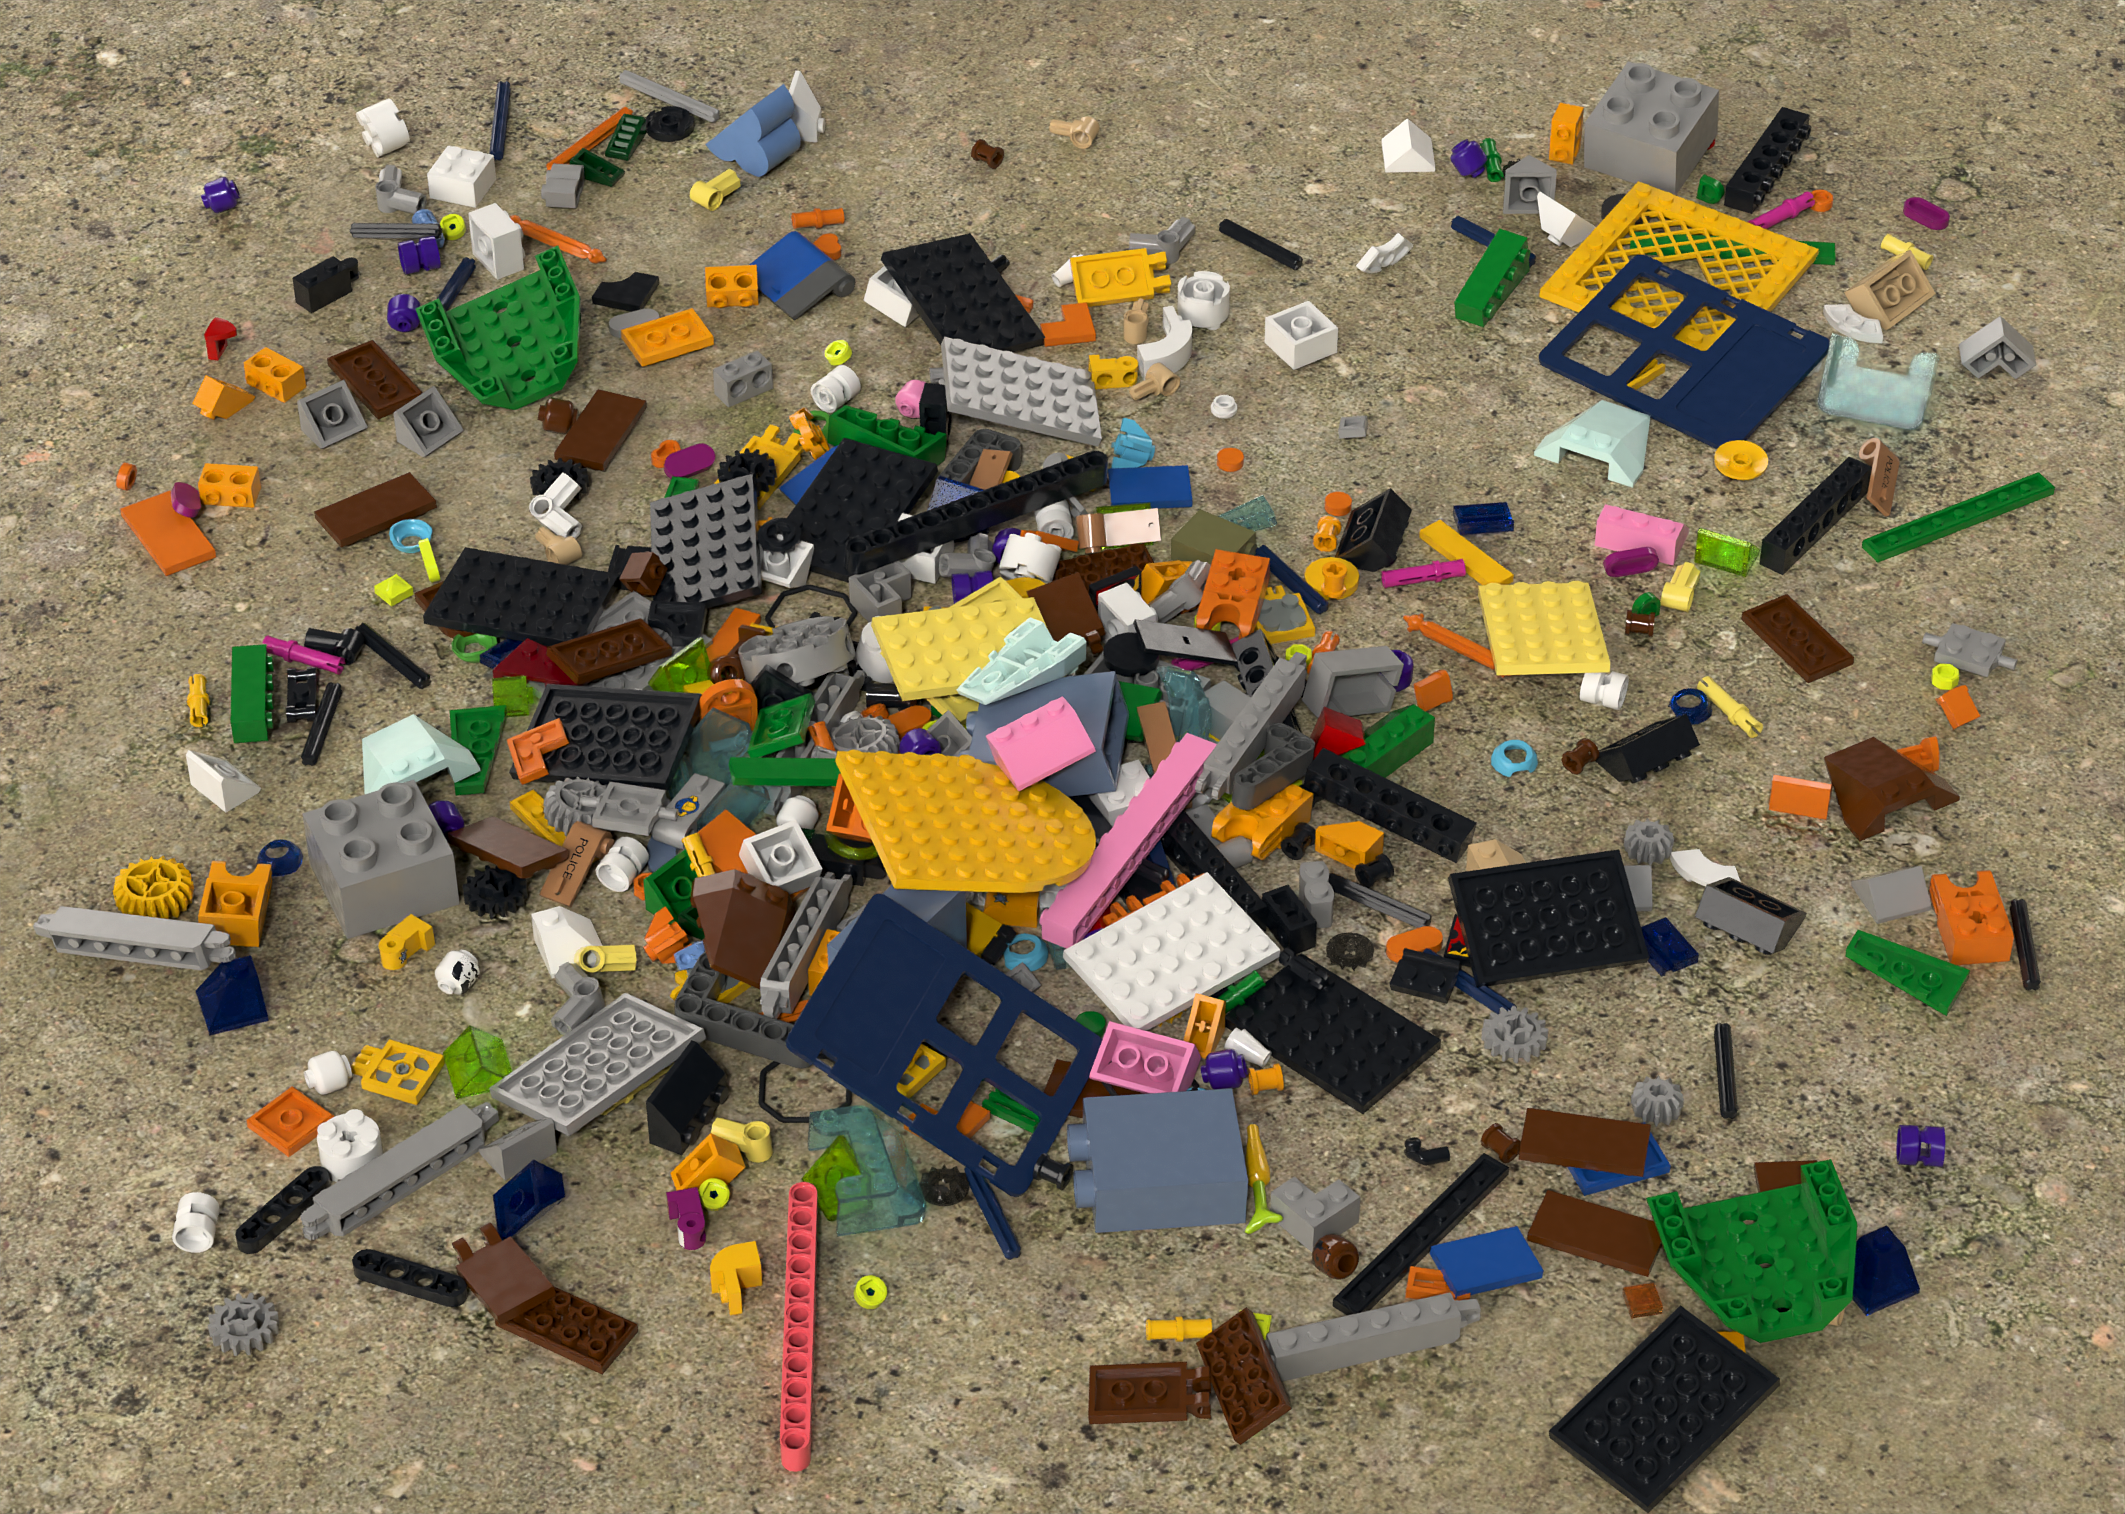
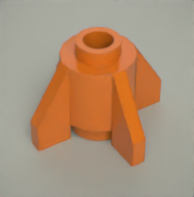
(664, 939)

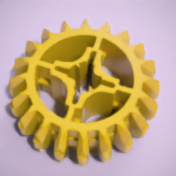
(154, 888)

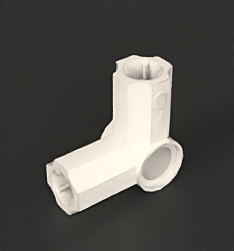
(556, 499)

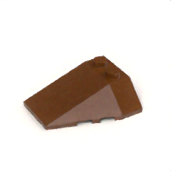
(1878, 780)
(741, 922)

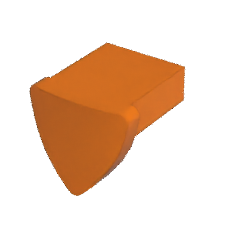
(1433, 690)
(1958, 706)
(1925, 753)

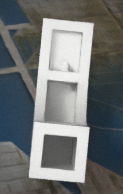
(1171, 351)

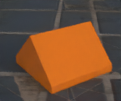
(1800, 797)

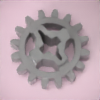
(1514, 1034)
(243, 1324)

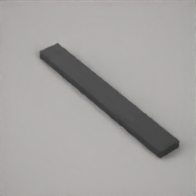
(1420, 1235)

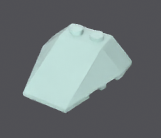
(1605, 434)
(1024, 663)
(412, 752)

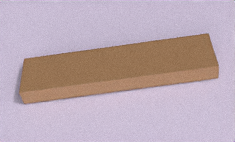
(1157, 734)

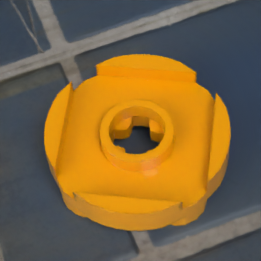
(812, 435)

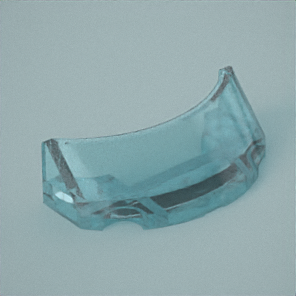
(1187, 705)

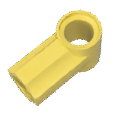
(712, 193)
(1680, 591)
(608, 958)
(751, 1137)

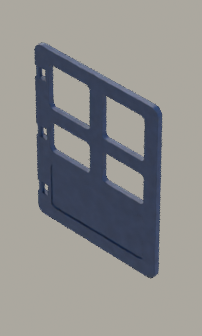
(1726, 387)
(885, 1002)

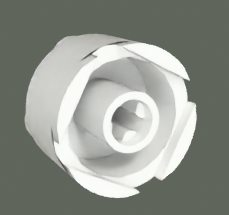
(383, 127)
(1204, 299)
(1029, 558)
(869, 657)
(348, 1143)

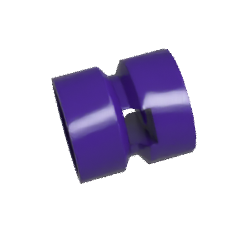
(419, 255)
(964, 585)
(1909, 1145)

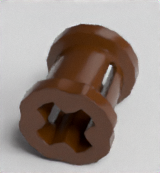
(987, 153)
(1640, 623)
(1580, 756)
(1501, 1143)

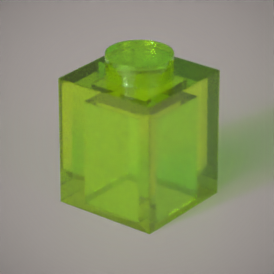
(514, 694)

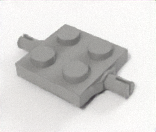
(1970, 650)
(629, 808)

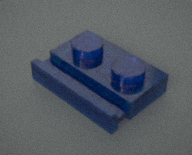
(1483, 518)
(1667, 947)

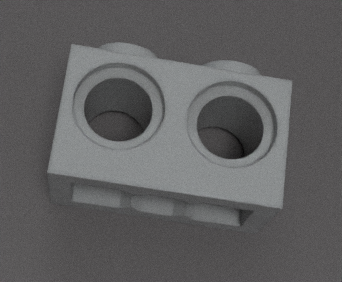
(742, 378)

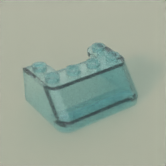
(1873, 393)
(708, 754)
(887, 1189)

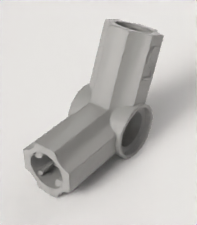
(391, 195)
(1166, 241)
(978, 558)
(1183, 592)
(584, 998)

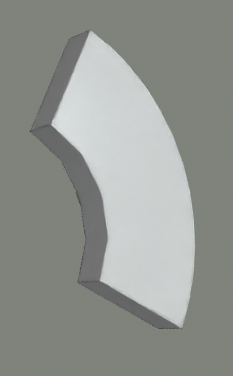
(1385, 255)
(1852, 324)
(1697, 868)

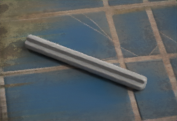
(669, 96)

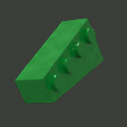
(1493, 278)
(885, 434)

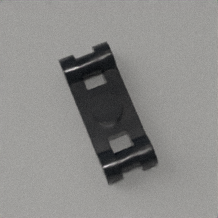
(301, 696)

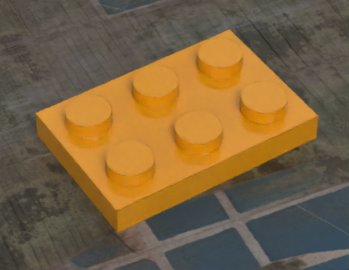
(667, 337)

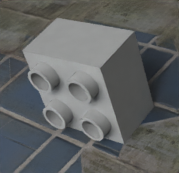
(1651, 127)
(380, 858)

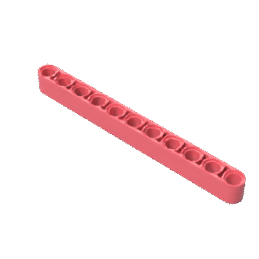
(799, 1327)

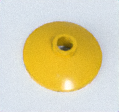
(1741, 460)

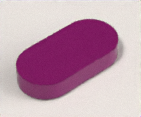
(1926, 213)
(689, 461)
(185, 499)
(1631, 562)

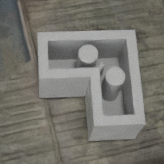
(1997, 345)
(880, 590)
(1314, 1215)

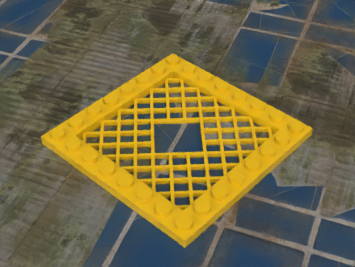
(1568, 283)

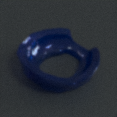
(1695, 714)
(283, 865)

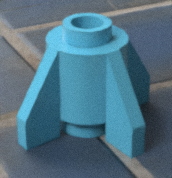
(1133, 447)

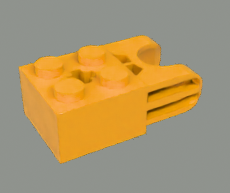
(1267, 822)
(237, 903)

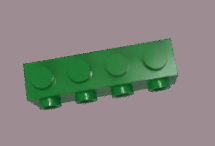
(251, 694)

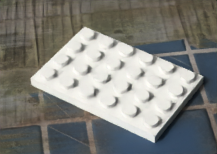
(1169, 951)

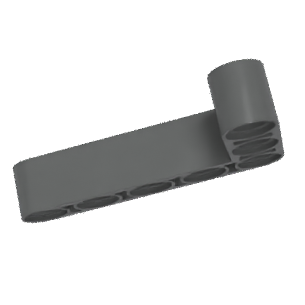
(730, 1024)

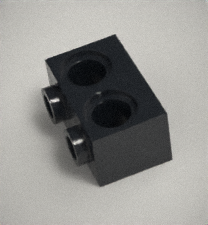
(934, 410)
(1289, 920)

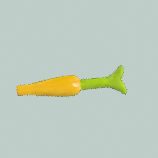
(1258, 1178)

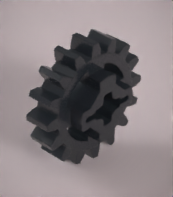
(746, 464)
(553, 470)
(494, 892)

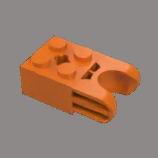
(1234, 591)
(1971, 920)

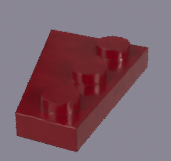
(531, 661)

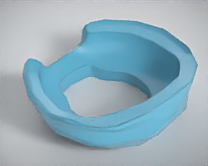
(408, 528)
(1505, 765)
(1032, 960)

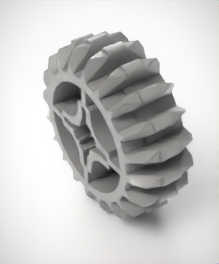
(866, 735)
(563, 803)

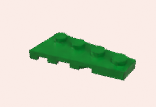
(480, 733)
(1912, 971)

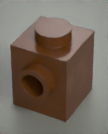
(643, 573)

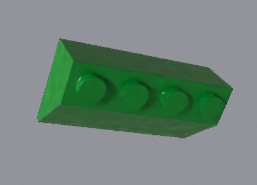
(1394, 740)

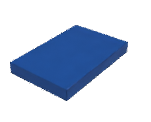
(1154, 485)
(1597, 1181)
(1486, 1262)

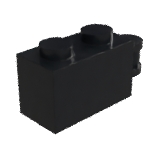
(325, 283)
(840, 865)

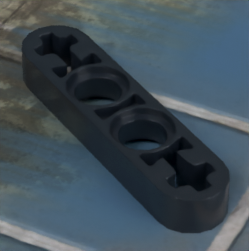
(279, 1207)
(412, 1274)

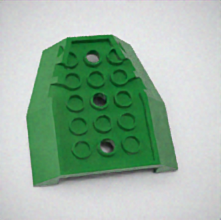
(477, 341)
(1797, 1229)

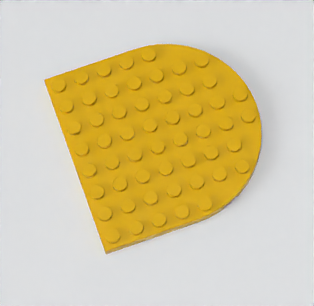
(965, 824)

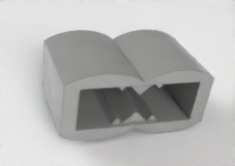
(563, 185)
(1317, 892)

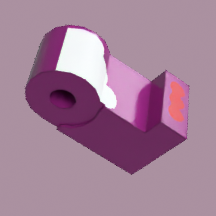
(687, 1207)

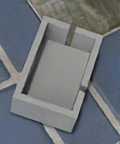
(1352, 681)

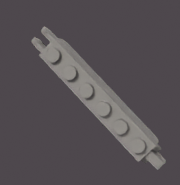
(832, 701)
(1248, 732)
(135, 938)
(788, 969)
(398, 1172)
(1369, 1335)

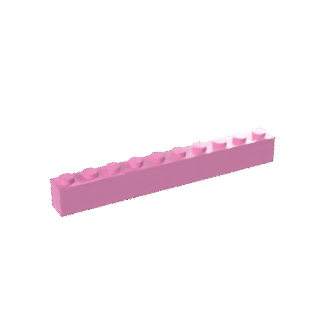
(1127, 843)

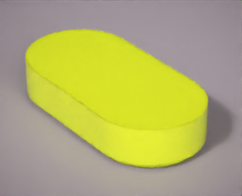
(429, 560)

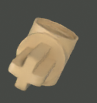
(1081, 131)
(1136, 323)
(1157, 381)
(558, 548)

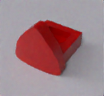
(217, 335)

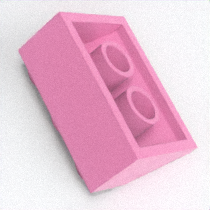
(1627, 530)
(1040, 743)
(1144, 1061)

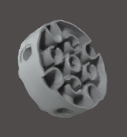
(800, 650)

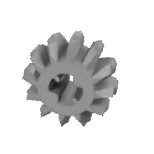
(1648, 842)
(1657, 1100)

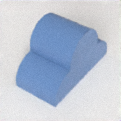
(760, 135)

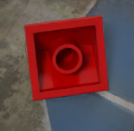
(1337, 732)

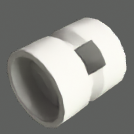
(835, 388)
(1055, 519)
(1605, 688)
(622, 864)
(195, 1222)

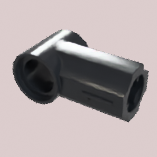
(338, 644)
(888, 695)

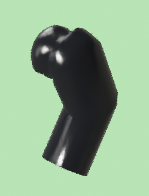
(1425, 1156)

